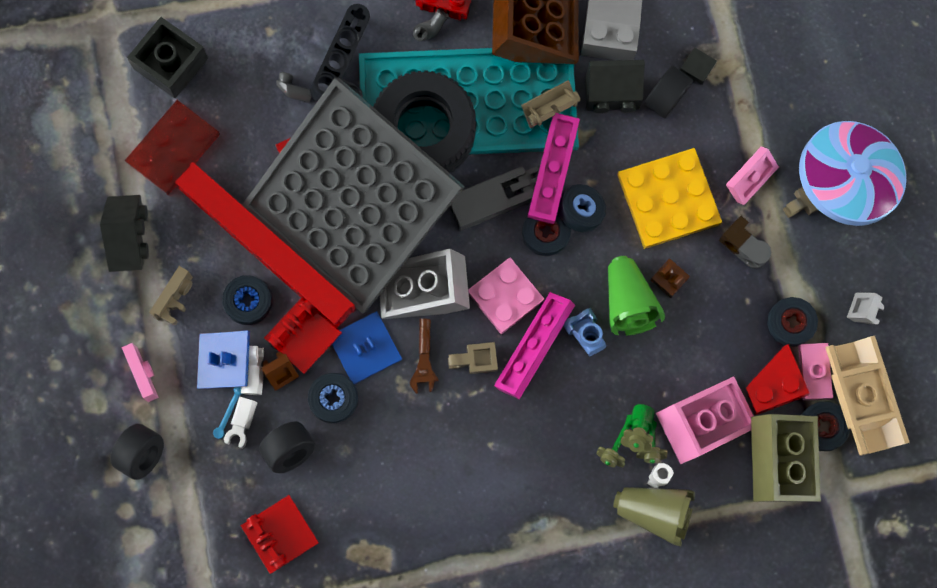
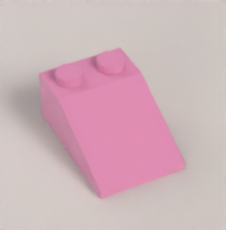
(706, 420)

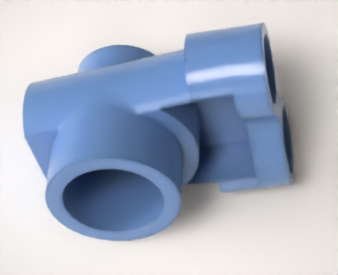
(583, 328)

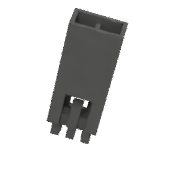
(489, 199)

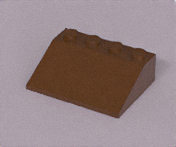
(536, 31)

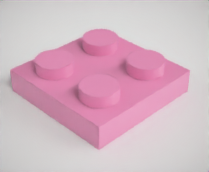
(505, 295)

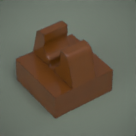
(670, 278)
(279, 371)

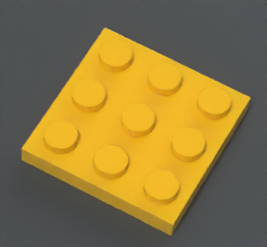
(669, 198)

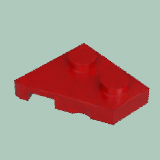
(777, 383)

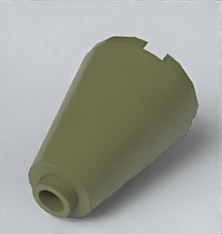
(657, 510)

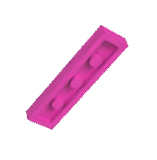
(553, 168)
(534, 345)

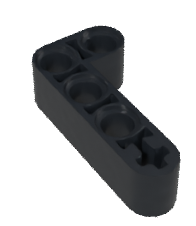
(341, 53)

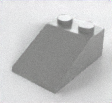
(612, 29)
(427, 286)

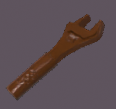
(424, 371)

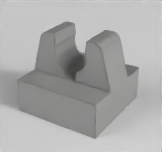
(865, 308)

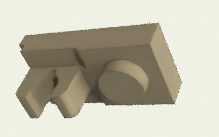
(177, 286)

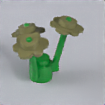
(636, 439)

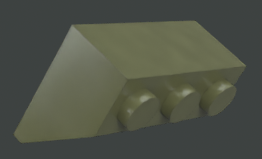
(785, 458)

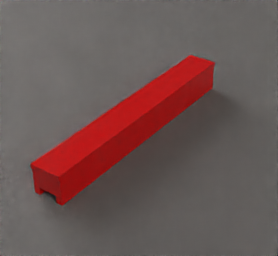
(265, 245)

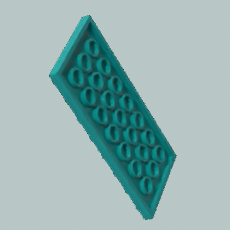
(491, 82)

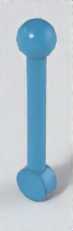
(219, 432)

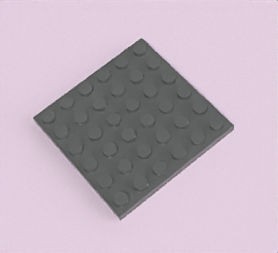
(352, 195)

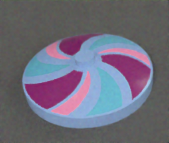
(852, 173)

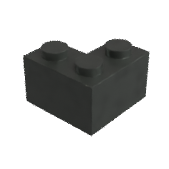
(122, 233)

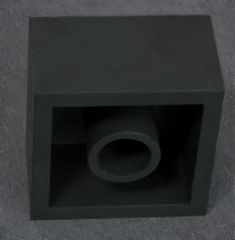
(167, 57)

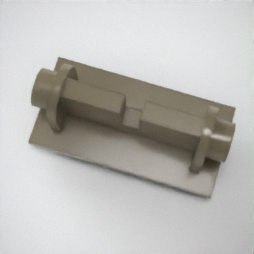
(549, 103)

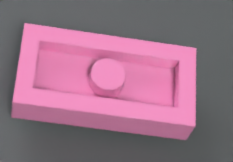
(752, 175)
(141, 371)
(816, 371)

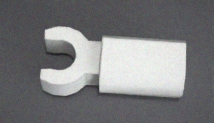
(255, 373)
(241, 421)
(660, 475)

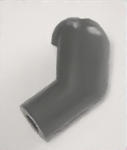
(430, 28)
(290, 90)

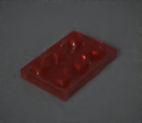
(172, 146)

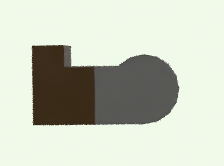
(745, 245)

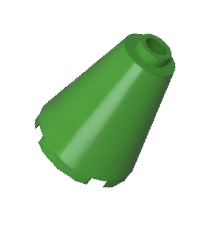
(631, 300)

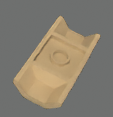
(866, 396)

